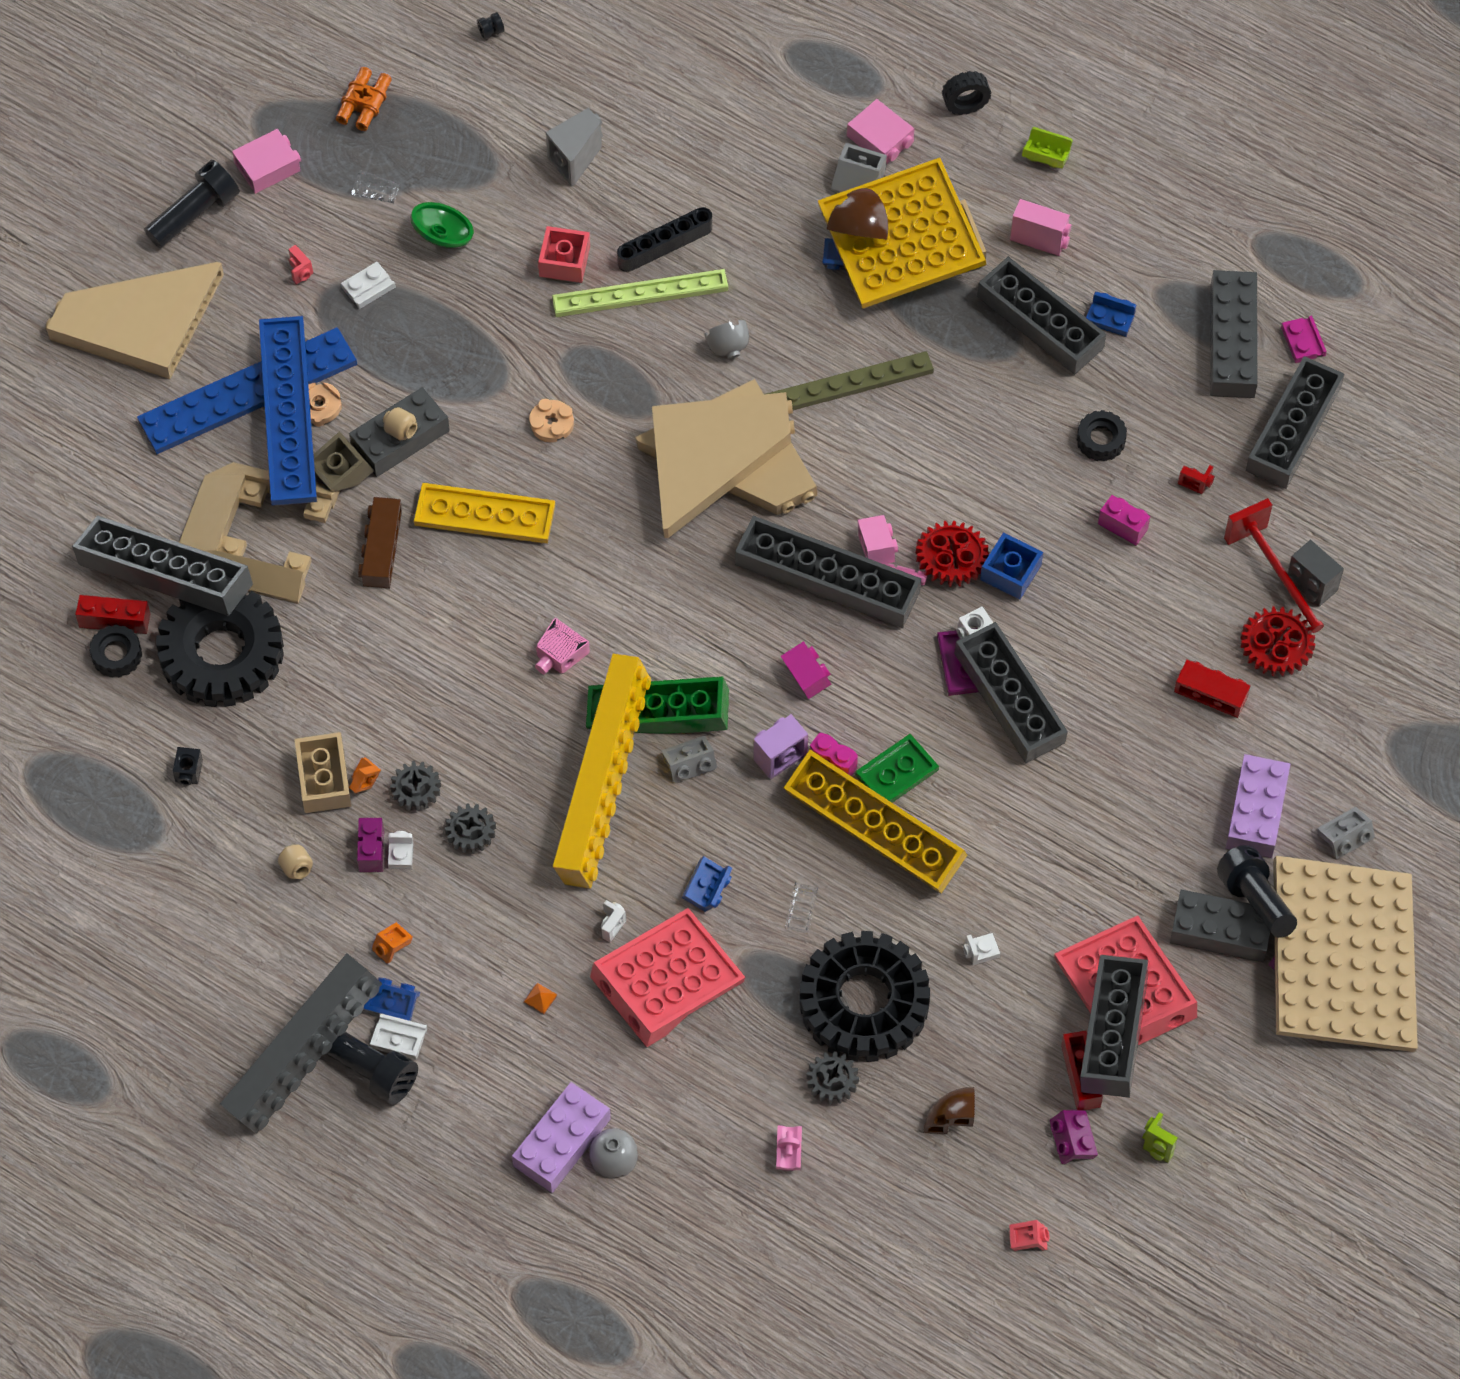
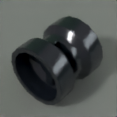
(490, 25)

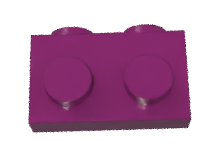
(1073, 1136)

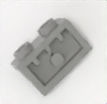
(689, 759)
(1347, 832)

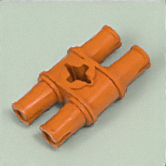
(363, 98)

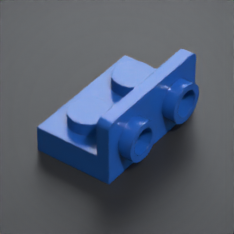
(1111, 313)
(394, 1000)

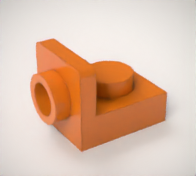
(364, 775)
(390, 941)

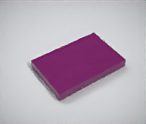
(955, 676)

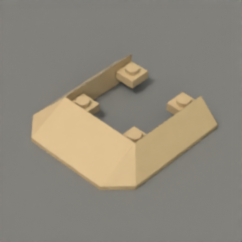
(215, 512)

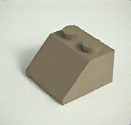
(340, 464)

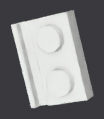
(368, 285)
(399, 1036)

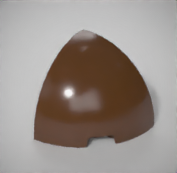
(860, 215)
(952, 1109)

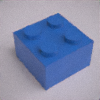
(1011, 566)

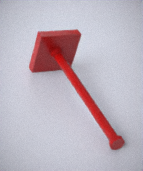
(1251, 522)

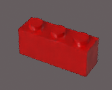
(99, 612)
(1212, 688)
(1073, 1051)

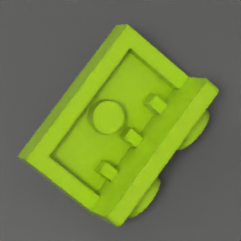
(1047, 148)
(1159, 1141)

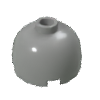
(728, 339)
(613, 1153)

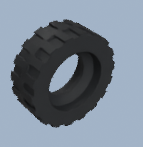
(962, 83)
(1106, 420)
(115, 634)

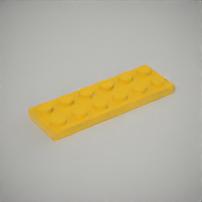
(484, 513)

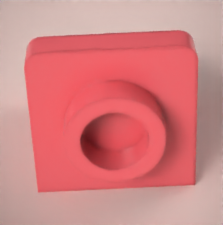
(301, 265)
(1028, 1235)

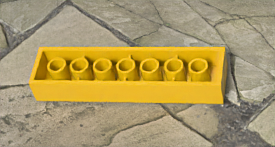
(875, 821)

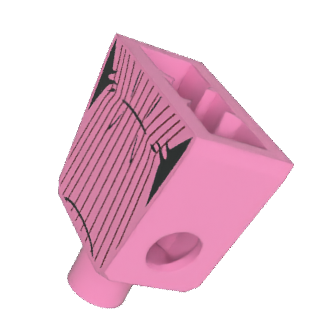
(560, 648)

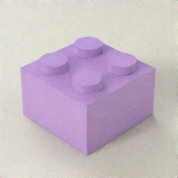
(780, 746)

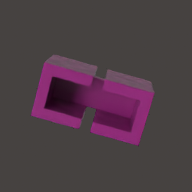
(369, 849)

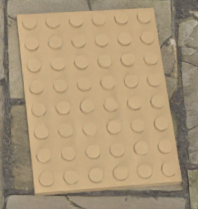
(1350, 958)

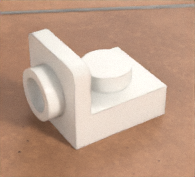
(400, 850)
(614, 920)
(981, 948)

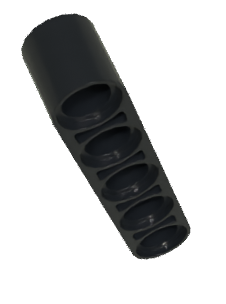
(657, 247)

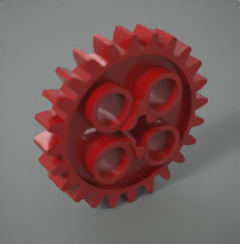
(964, 547)
(1260, 630)

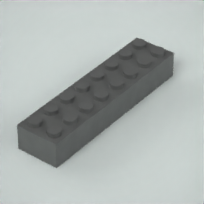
(162, 565)
(828, 571)
(301, 1043)

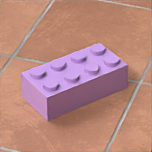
(1258, 804)
(561, 1137)

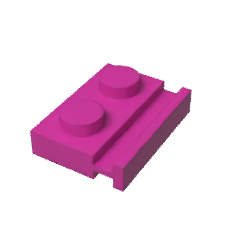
(1303, 339)

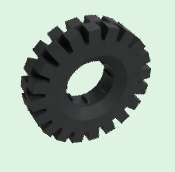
(201, 680)
(861, 1033)

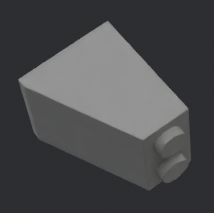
(575, 144)

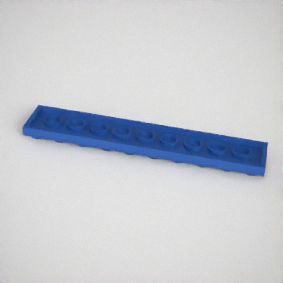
(236, 395)
(287, 411)

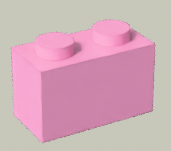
(877, 539)

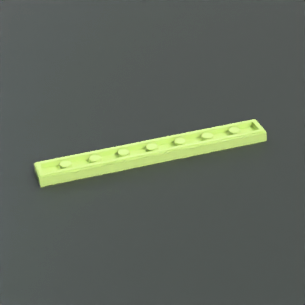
(640, 293)

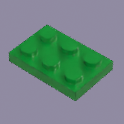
(898, 769)

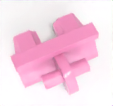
(789, 1148)

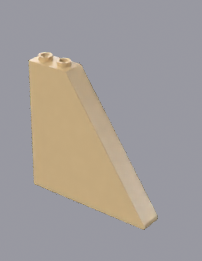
(138, 319)
(712, 448)
(776, 484)

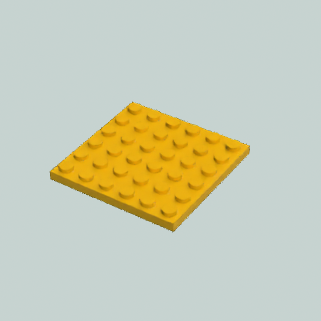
(925, 238)

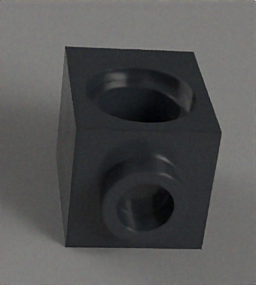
(187, 757)

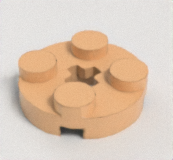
(331, 405)
(551, 409)

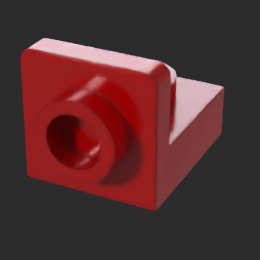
(1194, 480)

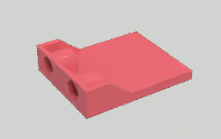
(665, 976)
(1167, 998)

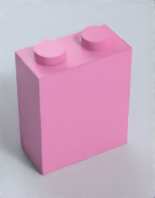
(881, 131)
(267, 160)
(1040, 227)

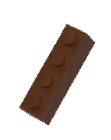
(381, 542)

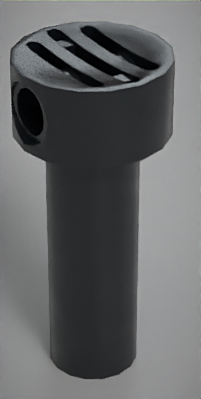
(213, 186)
(1247, 876)
(389, 1075)

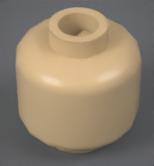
(400, 423)
(295, 862)

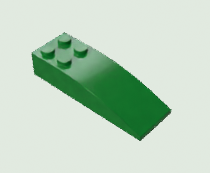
(677, 706)

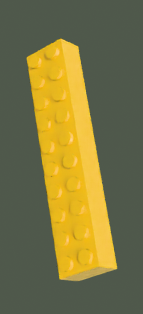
(602, 771)

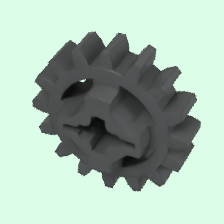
(404, 782)
(467, 819)
(837, 1087)

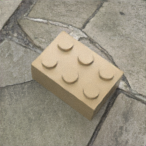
(322, 772)

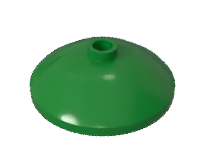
(441, 225)

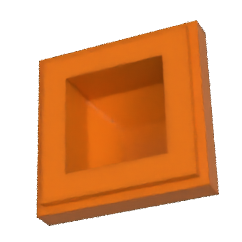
(540, 998)

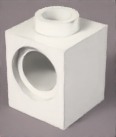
(975, 618)

